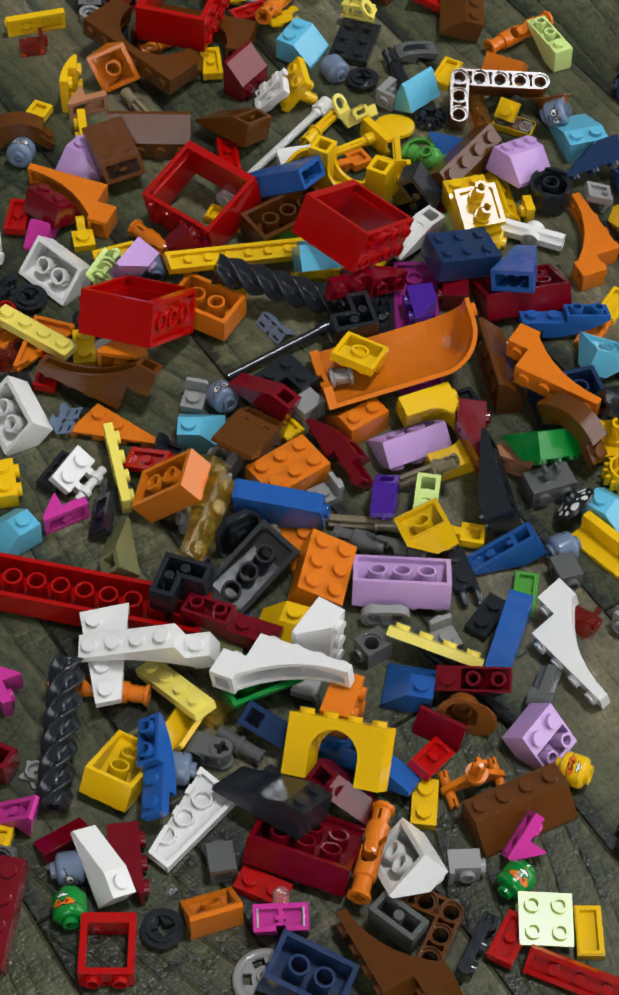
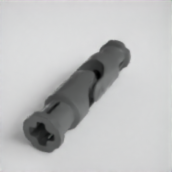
(374, 543)

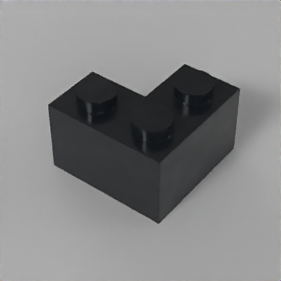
(416, 190)
(357, 318)
(291, 373)
(178, 577)

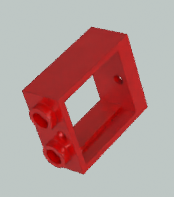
(107, 924)

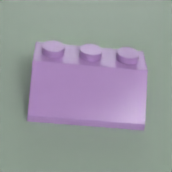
(518, 160)
(409, 444)

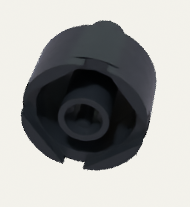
(550, 191)

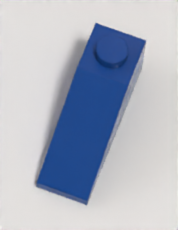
(508, 551)

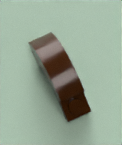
(25, 125)
(578, 420)

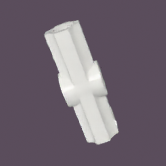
(533, 234)

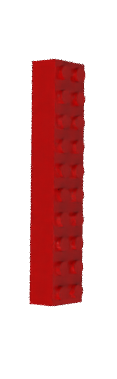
(62, 591)

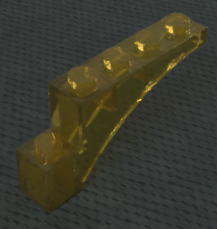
(209, 511)

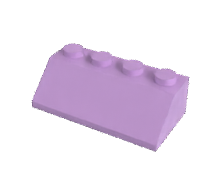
(402, 580)

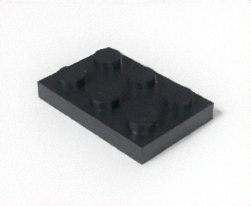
(355, 41)

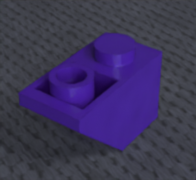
(420, 302)
(385, 496)

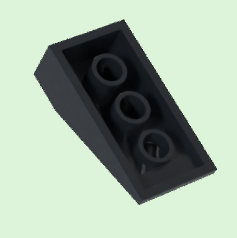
(494, 491)
(253, 567)
(280, 800)

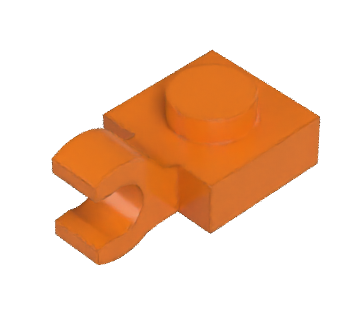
(354, 160)

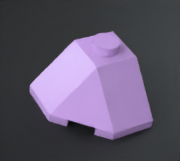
(77, 160)
(136, 260)

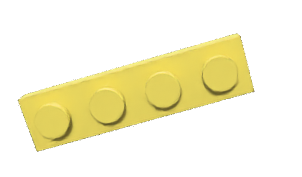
(36, 333)
(117, 459)
(425, 641)
(176, 689)

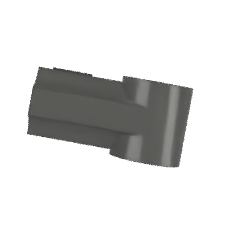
(544, 686)

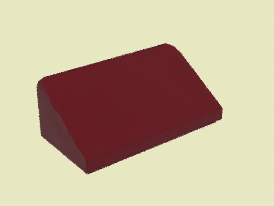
(432, 723)
(58, 840)

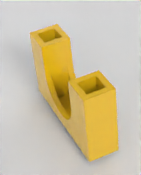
(378, 172)
(439, 404)
(372, 742)

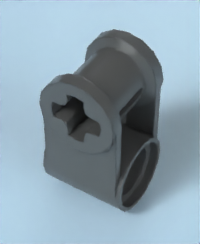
(208, 749)

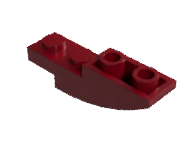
(374, 279)
(343, 448)
(225, 621)

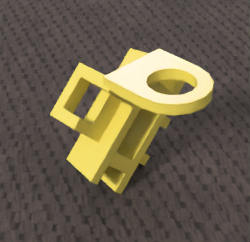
(365, 6)
(349, 116)

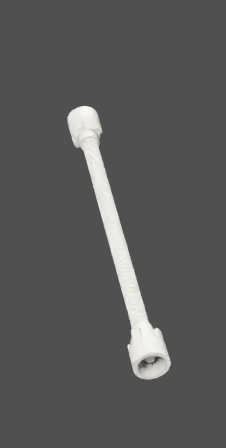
(319, 109)

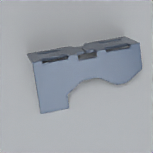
(273, 330)
(56, 422)

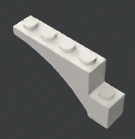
(559, 640)
(151, 643)
(275, 661)

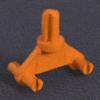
(475, 775)

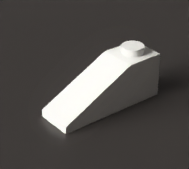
(103, 867)

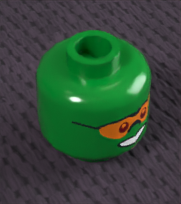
(515, 877)
(68, 906)

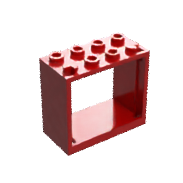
(177, 27)
(176, 175)
(352, 225)
(137, 311)

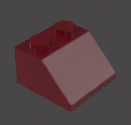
(244, 72)
(49, 206)

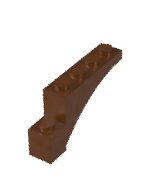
(104, 383)
(393, 970)

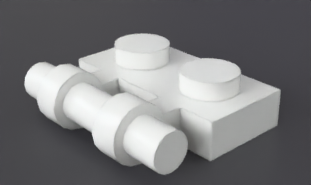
(272, 91)
(72, 470)

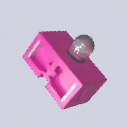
(281, 915)

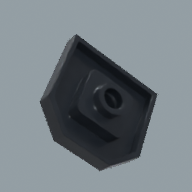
(234, 530)

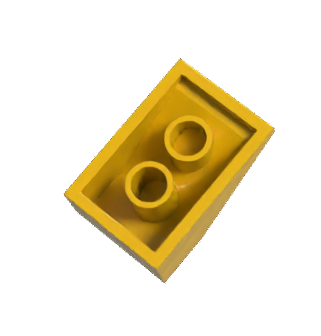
(449, 204)
(113, 773)

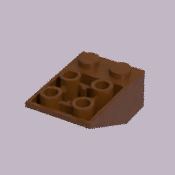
(238, 125)
(113, 151)
(250, 434)

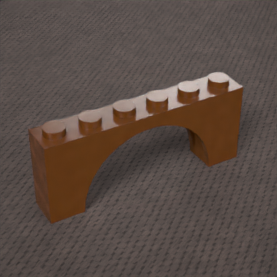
(232, 31)
(165, 71)

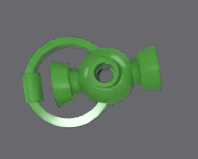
(428, 155)

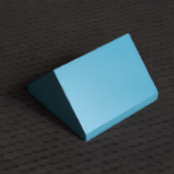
(417, 92)

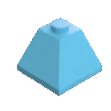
(600, 353)
(197, 430)
(605, 506)
(19, 532)

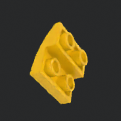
(70, 80)

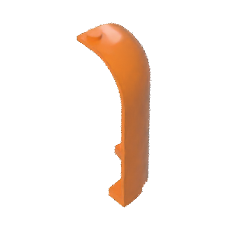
(414, 357)

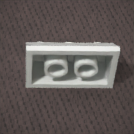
(55, 270)
(21, 417)
(322, 629)
(409, 862)

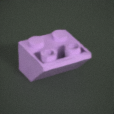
(539, 736)

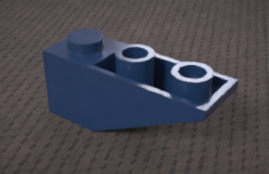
(596, 155)
(264, 724)

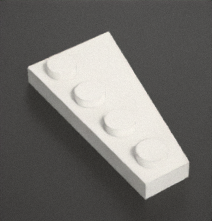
(108, 675)
(190, 821)

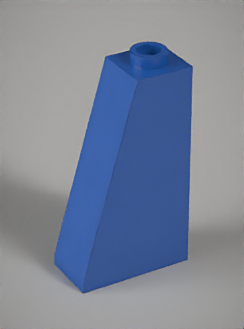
(289, 176)
(516, 270)
(281, 504)
(510, 630)

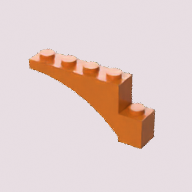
(87, 195)
(597, 246)
(539, 371)

